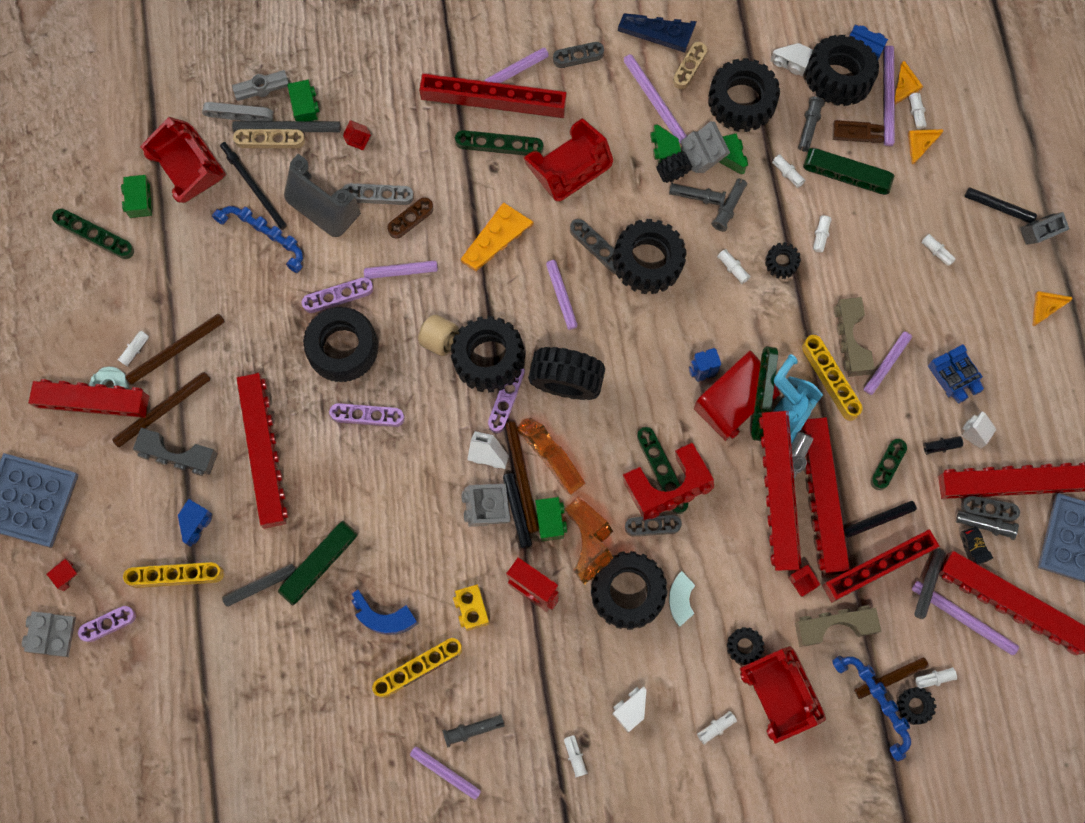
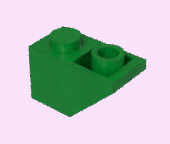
(665, 143)
(735, 159)

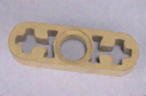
(690, 72)

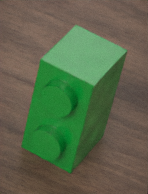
(302, 101)
(136, 196)
(550, 520)

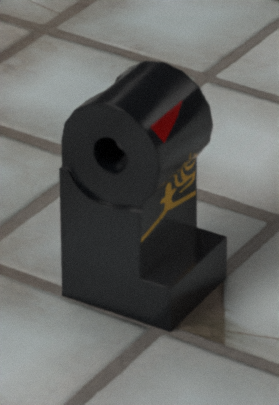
(975, 546)

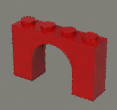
(653, 502)
(533, 585)

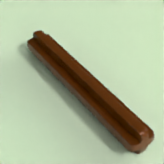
(894, 676)

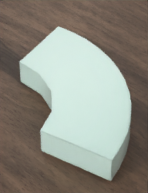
(679, 599)

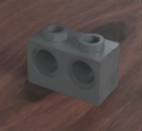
(1044, 228)

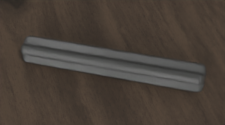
(929, 583)
(258, 585)

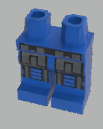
(956, 373)

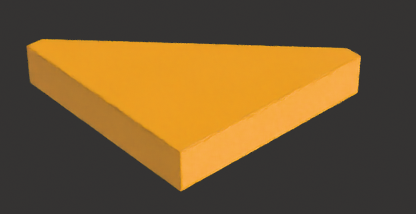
(906, 84)
(921, 141)
(1047, 304)

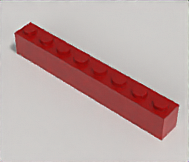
(493, 95)
(261, 451)
(1012, 481)
(781, 491)
(825, 499)
(1014, 601)

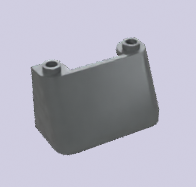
(330, 213)

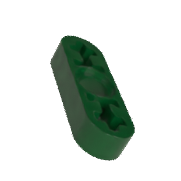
(890, 449)

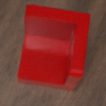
(356, 135)
(62, 574)
(804, 580)

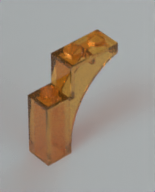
(551, 454)
(593, 531)

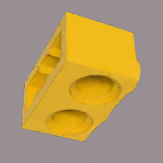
(475, 606)

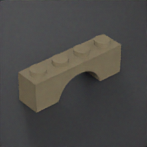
(857, 359)
(862, 622)

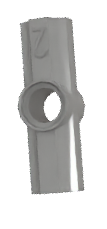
(250, 88)
(799, 450)

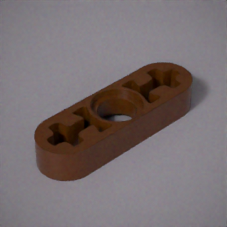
(410, 225)

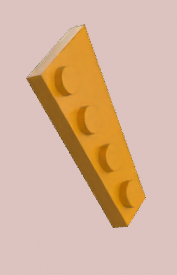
(497, 234)

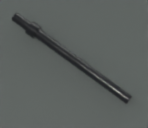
(233, 159)

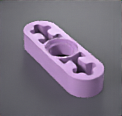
(96, 635)

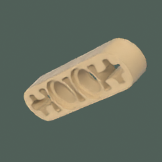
(269, 137)

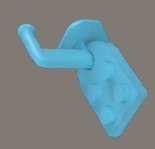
(796, 396)

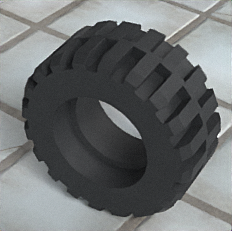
(846, 53)
(751, 75)
(651, 234)
(488, 331)
(566, 373)
(645, 612)

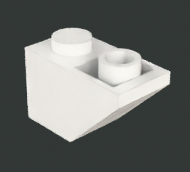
(792, 58)
(979, 430)
(487, 450)
(632, 711)

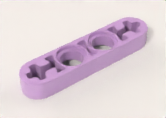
(336, 292)
(508, 398)
(366, 417)

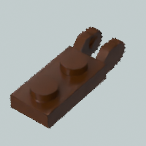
(857, 131)

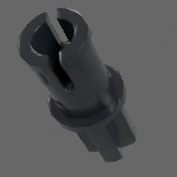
(943, 445)

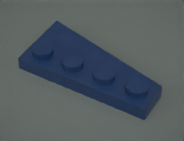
(659, 31)

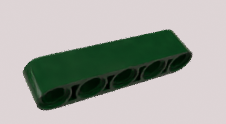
(848, 171)
(317, 563)

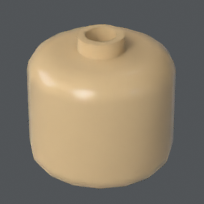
(437, 335)

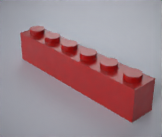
(89, 399)
(880, 566)

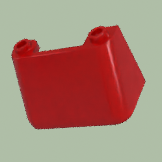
(183, 158)
(573, 162)
(732, 397)
(784, 694)

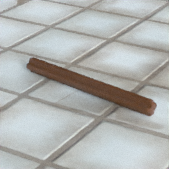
(174, 349)
(161, 409)
(522, 477)

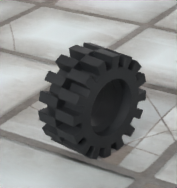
(674, 167)
(782, 250)
(756, 640)
(928, 702)

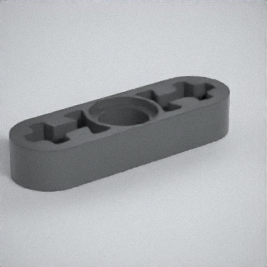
(575, 61)
(976, 501)
(667, 529)

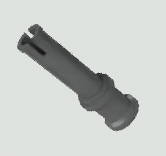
(812, 117)
(706, 196)
(727, 211)
(996, 526)
(463, 732)

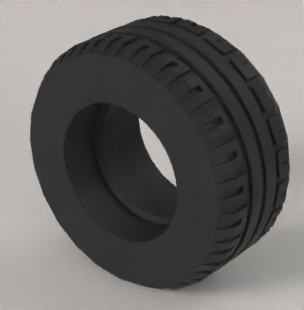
(338, 320)

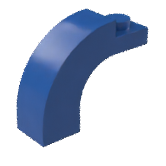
(383, 624)

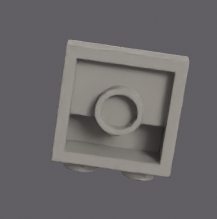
(705, 147)
(485, 504)
(49, 634)

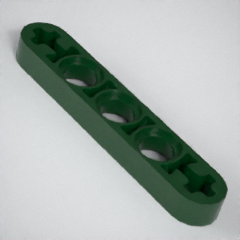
(490, 138)
(84, 231)
(764, 389)
(656, 462)

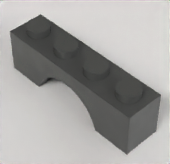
(198, 458)

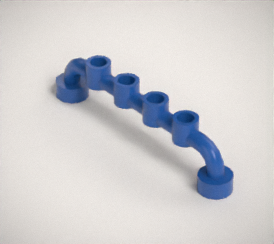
(260, 225)
(889, 708)

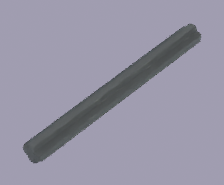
(303, 126)

